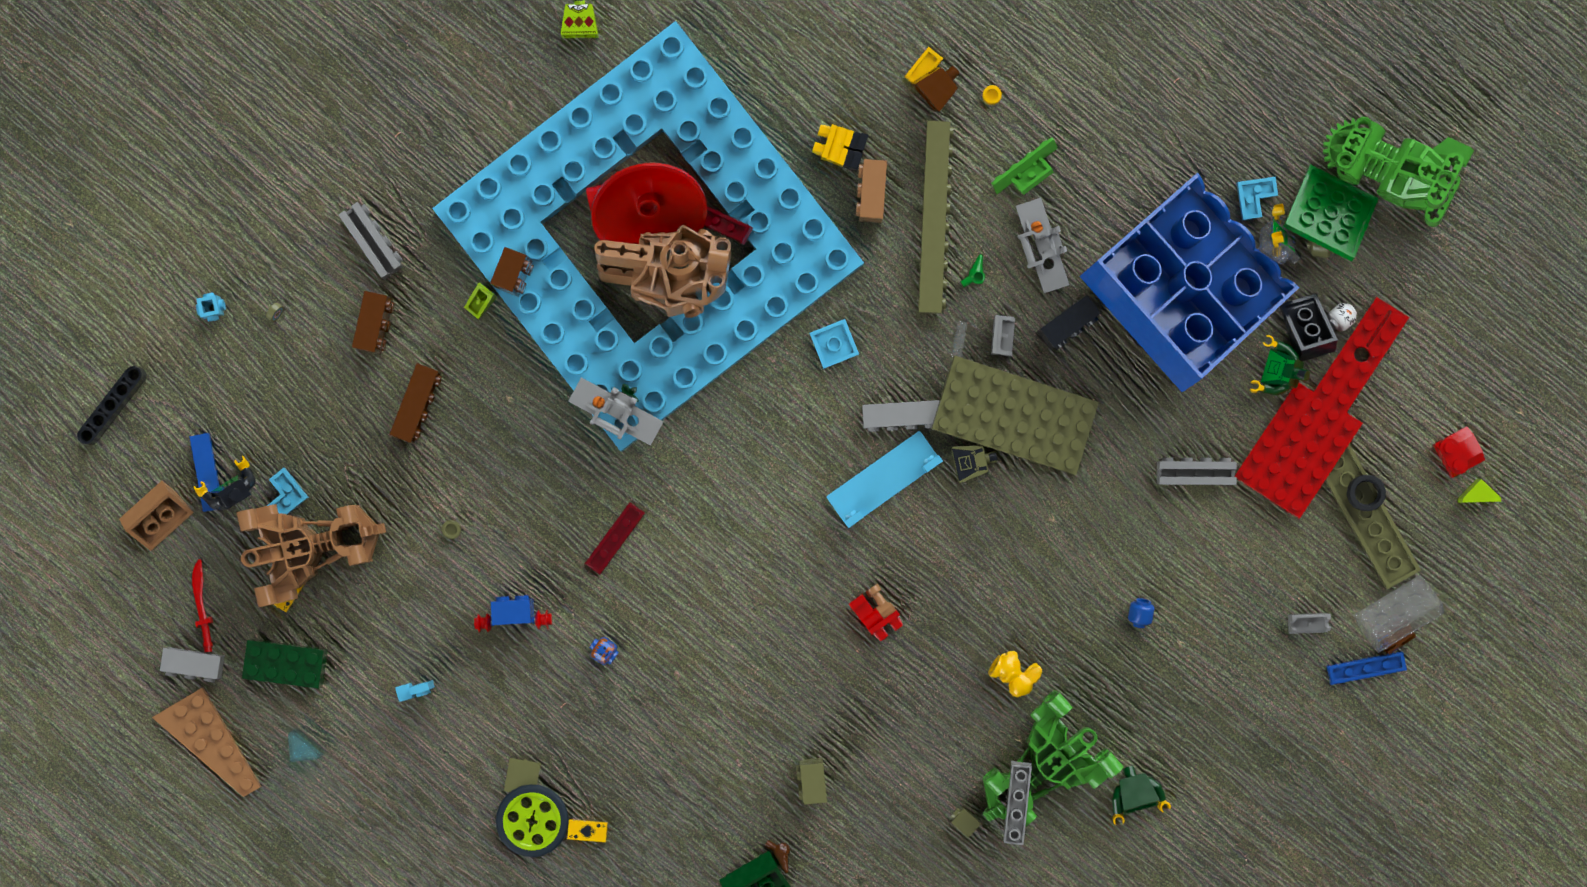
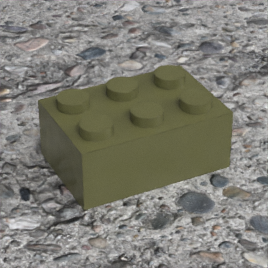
(813, 781)

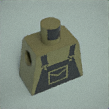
(971, 461)

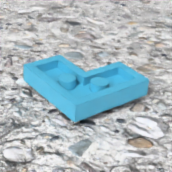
(1250, 194)
(291, 493)

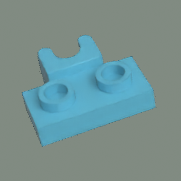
(408, 691)

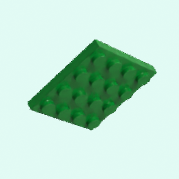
(1330, 212)

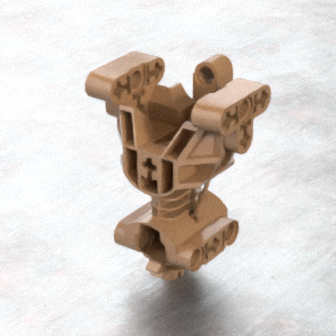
(298, 549)

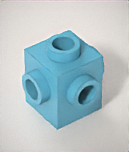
(203, 307)

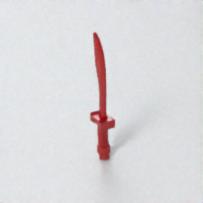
(197, 583)

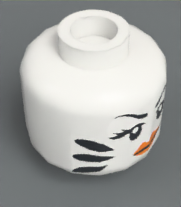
(1342, 316)

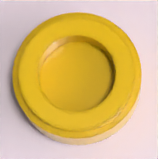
(991, 95)

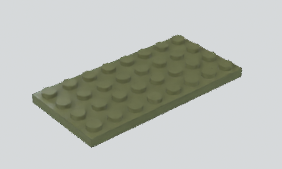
(1014, 415)

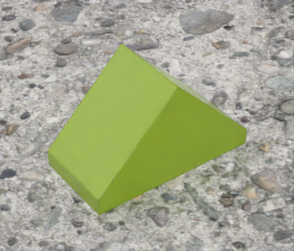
(480, 301)
(1479, 492)

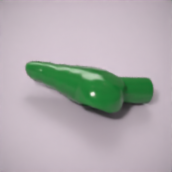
(975, 274)

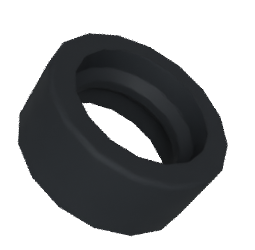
(1381, 495)

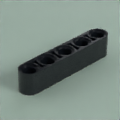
(103, 409)

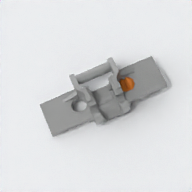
(1048, 243)
(617, 404)

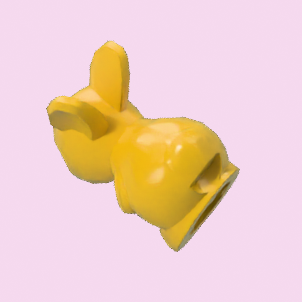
(1008, 669)

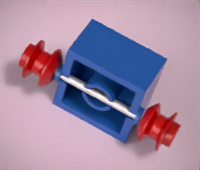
(512, 612)

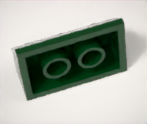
(757, 873)

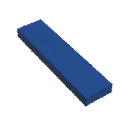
(204, 464)
(1366, 668)

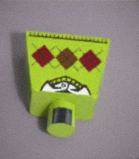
(579, 21)

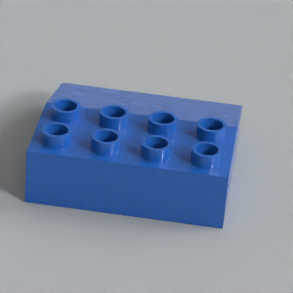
(1189, 283)

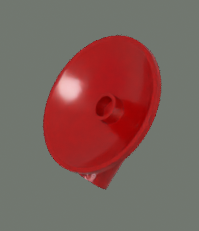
(646, 200)

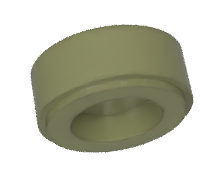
(274, 312)
(451, 529)

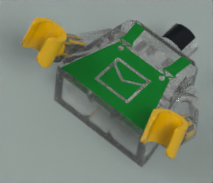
(1276, 240)

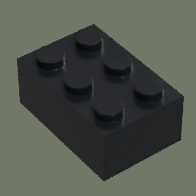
(1069, 323)

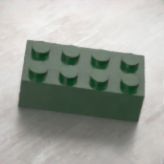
(284, 663)

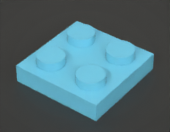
(834, 343)

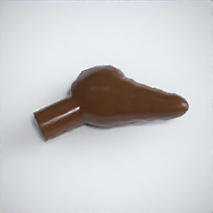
(780, 853)

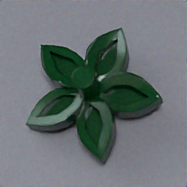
(629, 391)

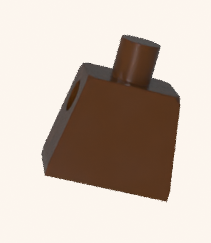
(937, 86)

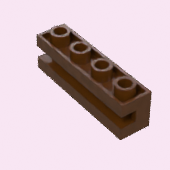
(415, 403)

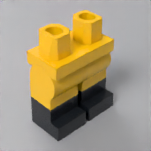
(835, 148)

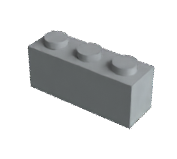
(192, 664)

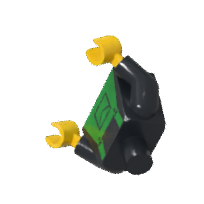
(231, 491)

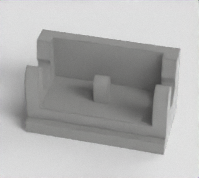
(1002, 335)
(1309, 623)

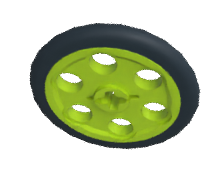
(526, 846)

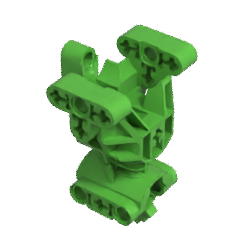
(1407, 174)
(1053, 759)

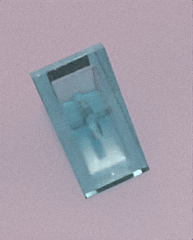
(301, 749)

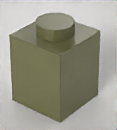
(964, 821)

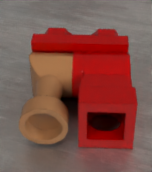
(878, 617)

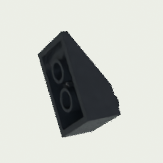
(1308, 327)

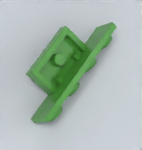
(1028, 171)

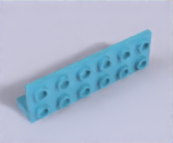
(883, 479)

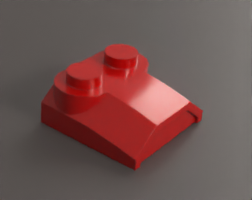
(1459, 452)

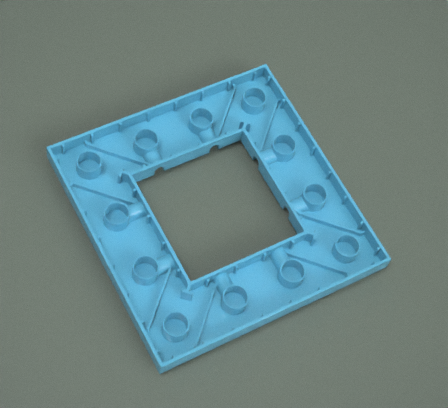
(653, 91)

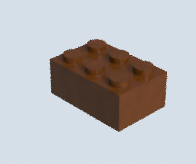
(512, 272)
(373, 323)

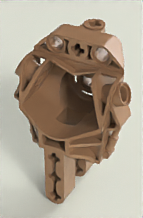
(652, 271)

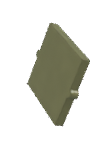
(521, 773)

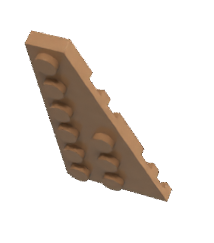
(204, 733)

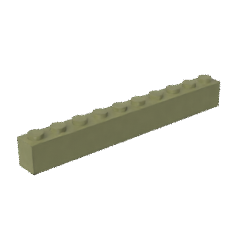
(934, 217)

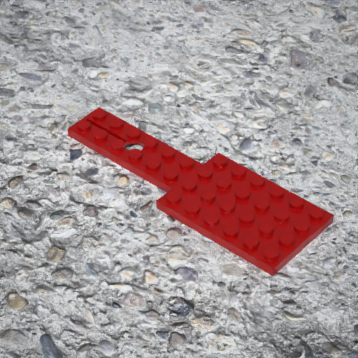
(1314, 425)

